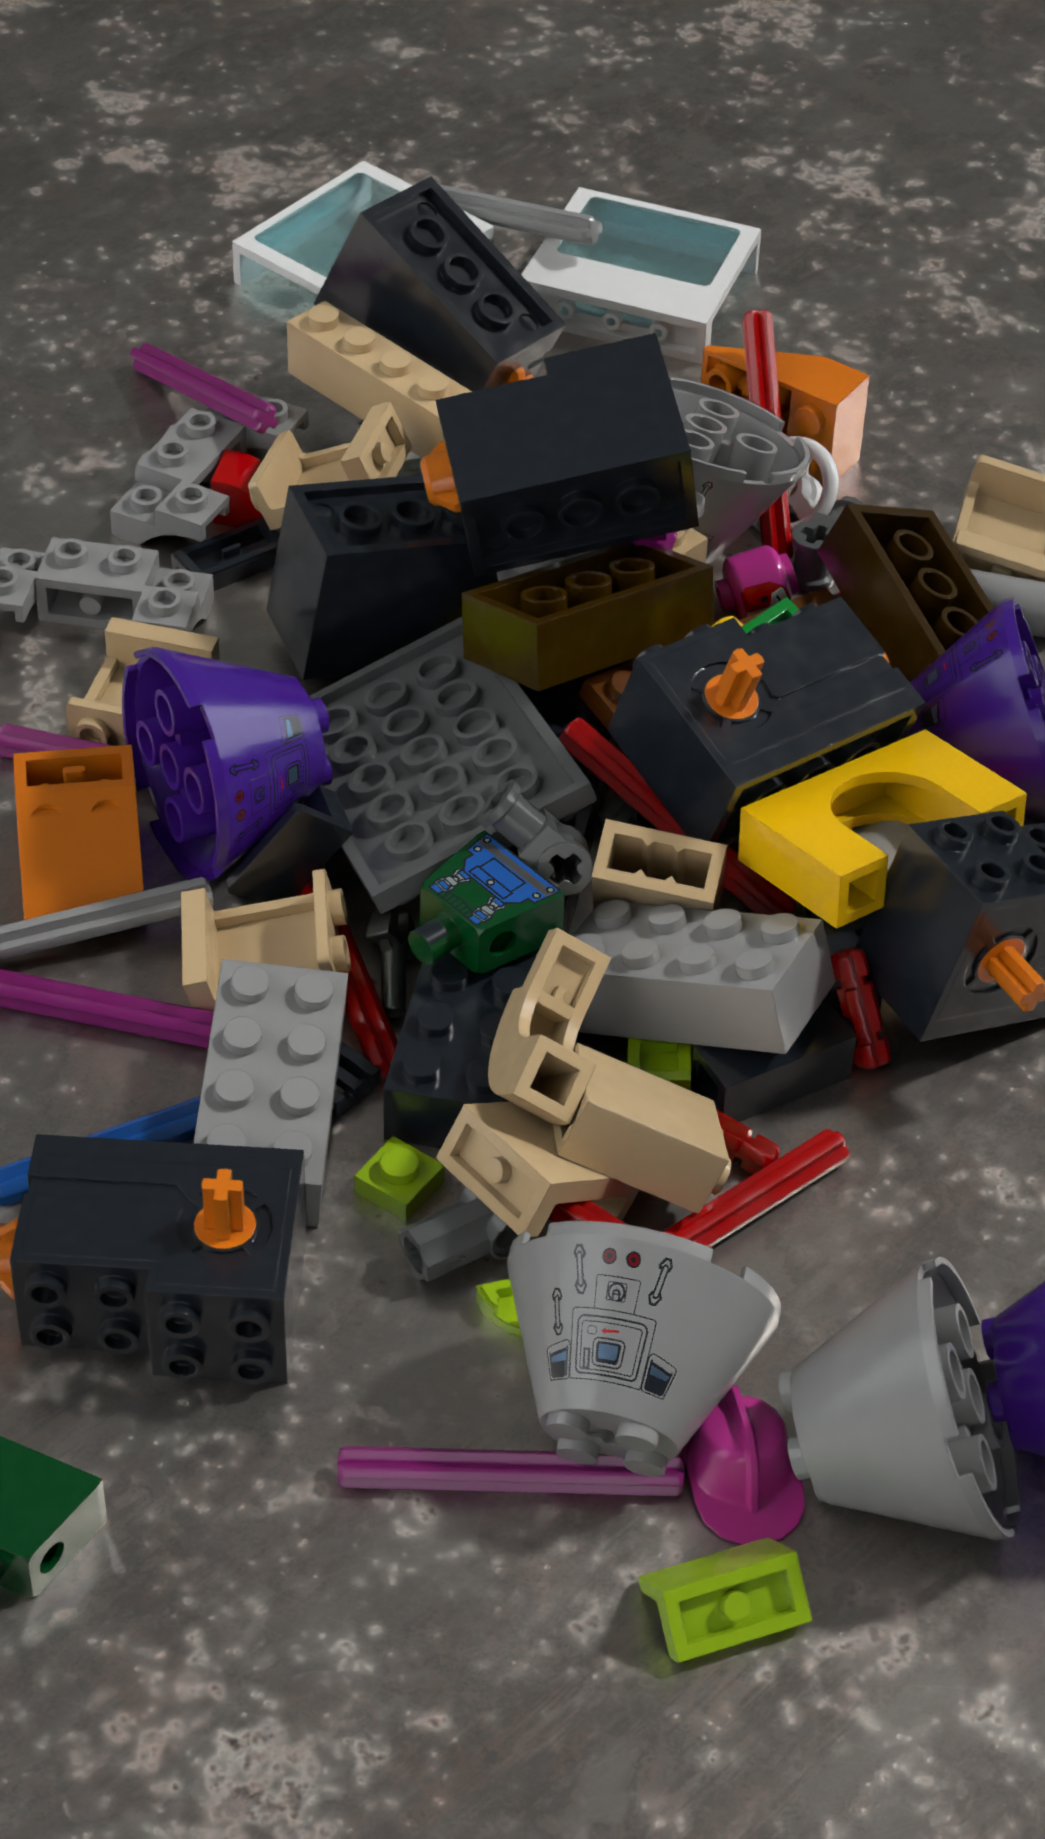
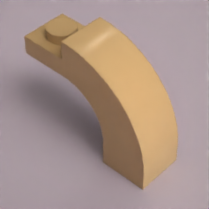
(537, 1034)

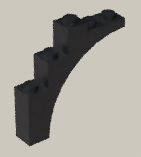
(822, 1055)

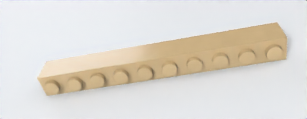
(366, 369)

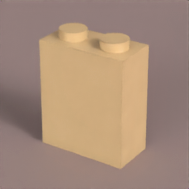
(657, 868)
(646, 1133)

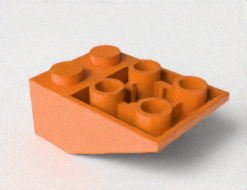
(815, 395)
(76, 827)

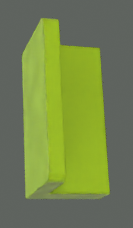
(728, 1598)

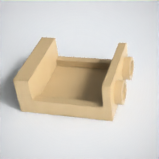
(374, 453)
(1003, 520)
(100, 712)
(277, 932)
(515, 1167)

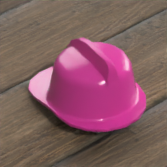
(744, 1471)

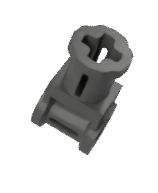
(807, 539)
(539, 838)

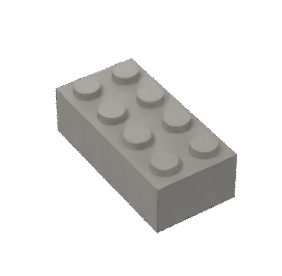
(706, 975)
(274, 1064)

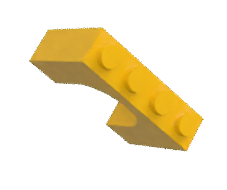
(805, 833)

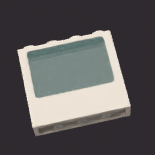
(311, 232)
(645, 274)

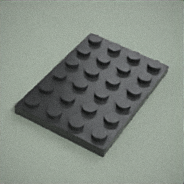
(421, 752)

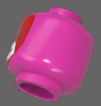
(755, 581)

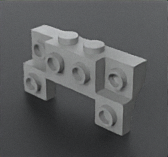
(176, 474)
(98, 581)

